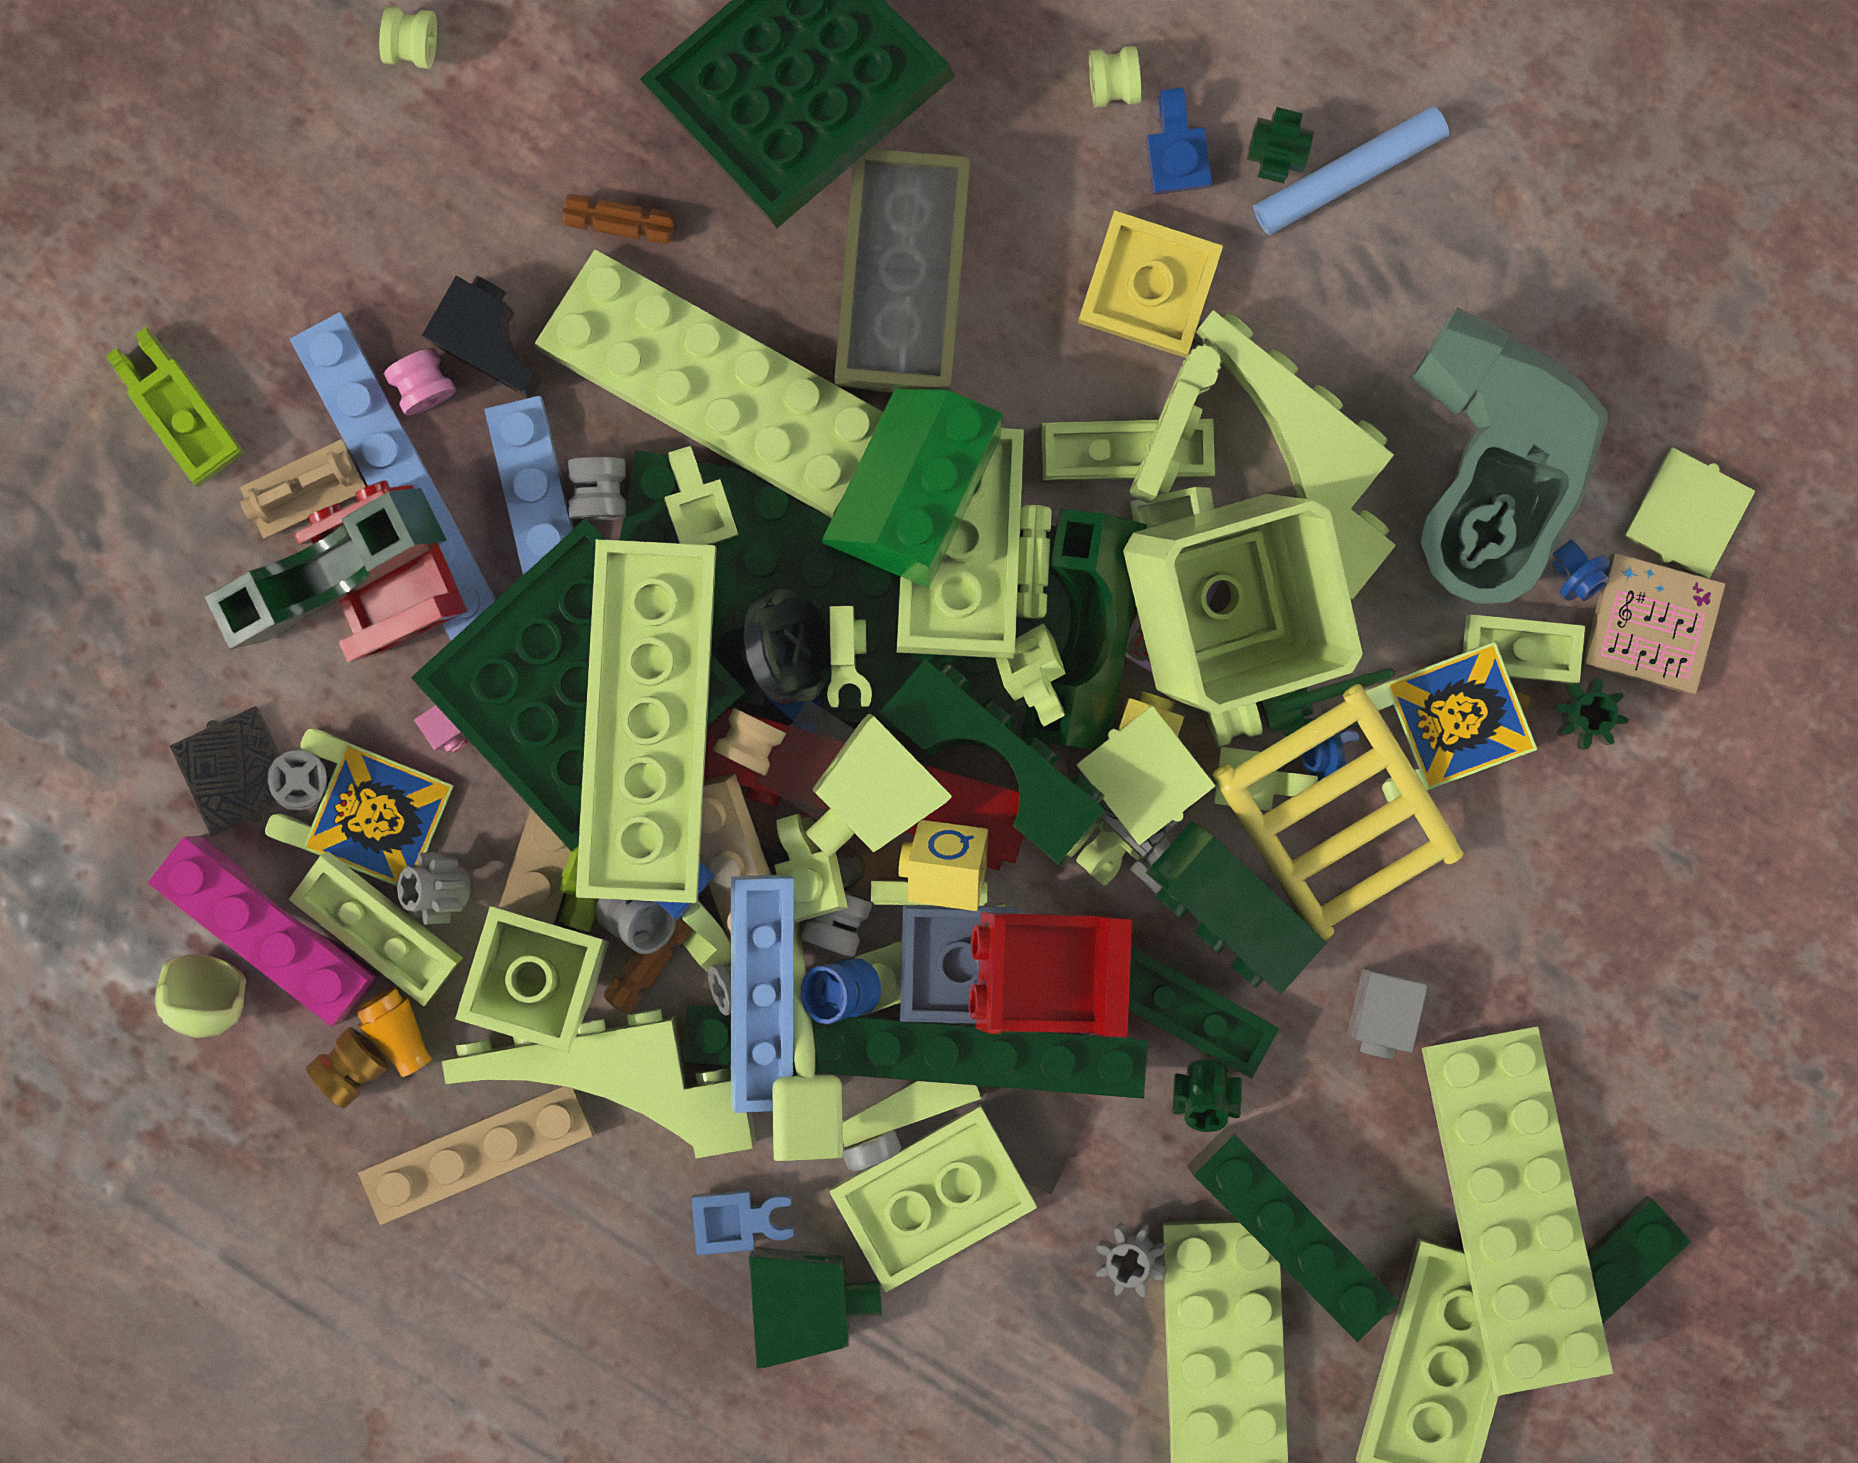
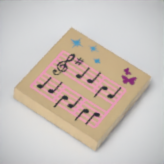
(1653, 624)

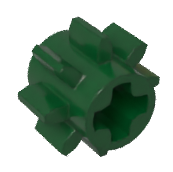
(1280, 145)
(1600, 703)
(1207, 1095)

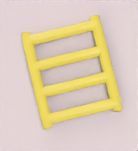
(1385, 754)

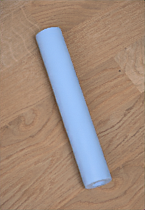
(1351, 170)

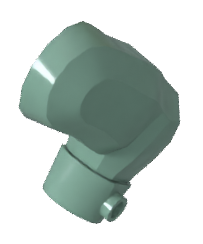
(1520, 467)

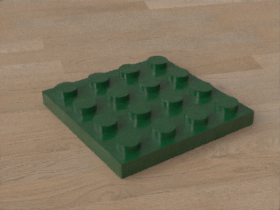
(795, 91)
(522, 681)

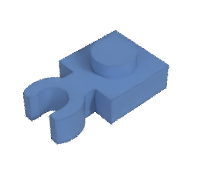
(728, 1221)

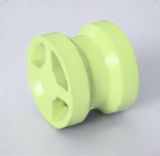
(408, 37)
(1115, 76)
(1234, 723)

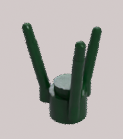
(1289, 709)

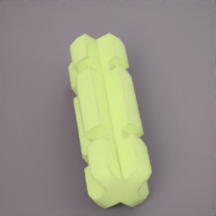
(1033, 561)

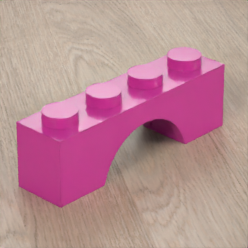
(281, 947)

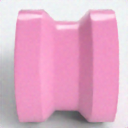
(420, 381)

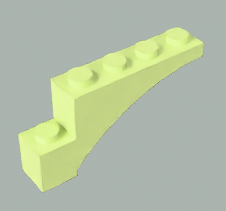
(1323, 448)
(626, 1064)

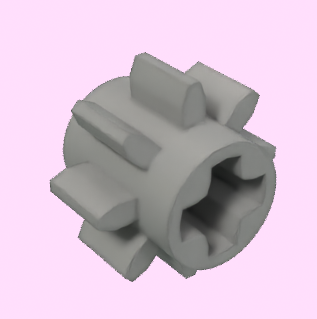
(433, 888)
(1116, 1259)

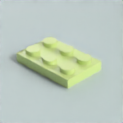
(933, 1198)

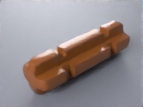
(618, 219)
(642, 971)

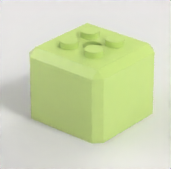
(1286, 610)

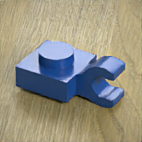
(1177, 154)

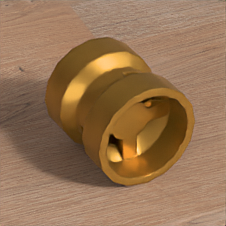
(347, 1067)

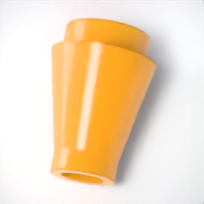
(394, 1030)

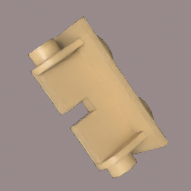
(301, 489)

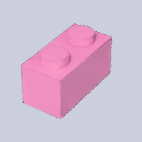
(440, 731)

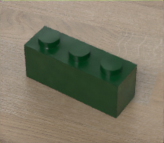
(1234, 909)

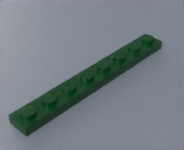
(948, 1054)

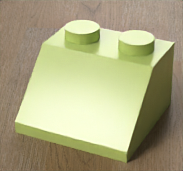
(531, 979)

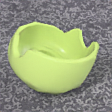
(200, 995)

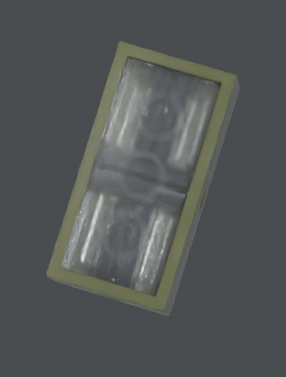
(902, 271)

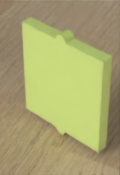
(1689, 513)
(1146, 775)

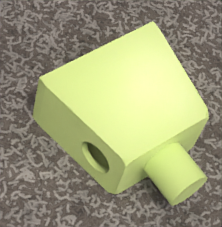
(873, 791)

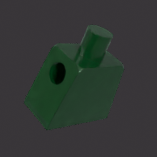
(804, 1304)

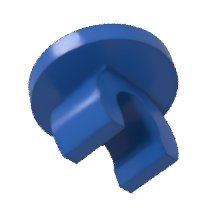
(1582, 576)
(1328, 755)

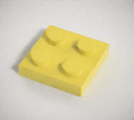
(1150, 284)

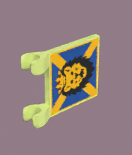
(1457, 716)
(371, 813)

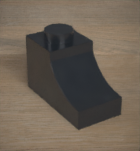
(475, 330)

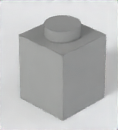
(1386, 1013)

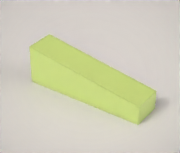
(906, 1106)

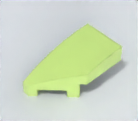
(707, 940)

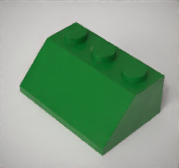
(915, 482)

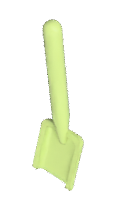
(805, 1105)

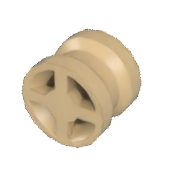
(749, 741)

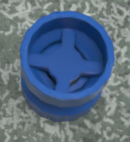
(840, 990)

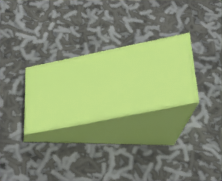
(1172, 506)

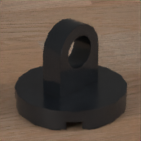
(783, 647)

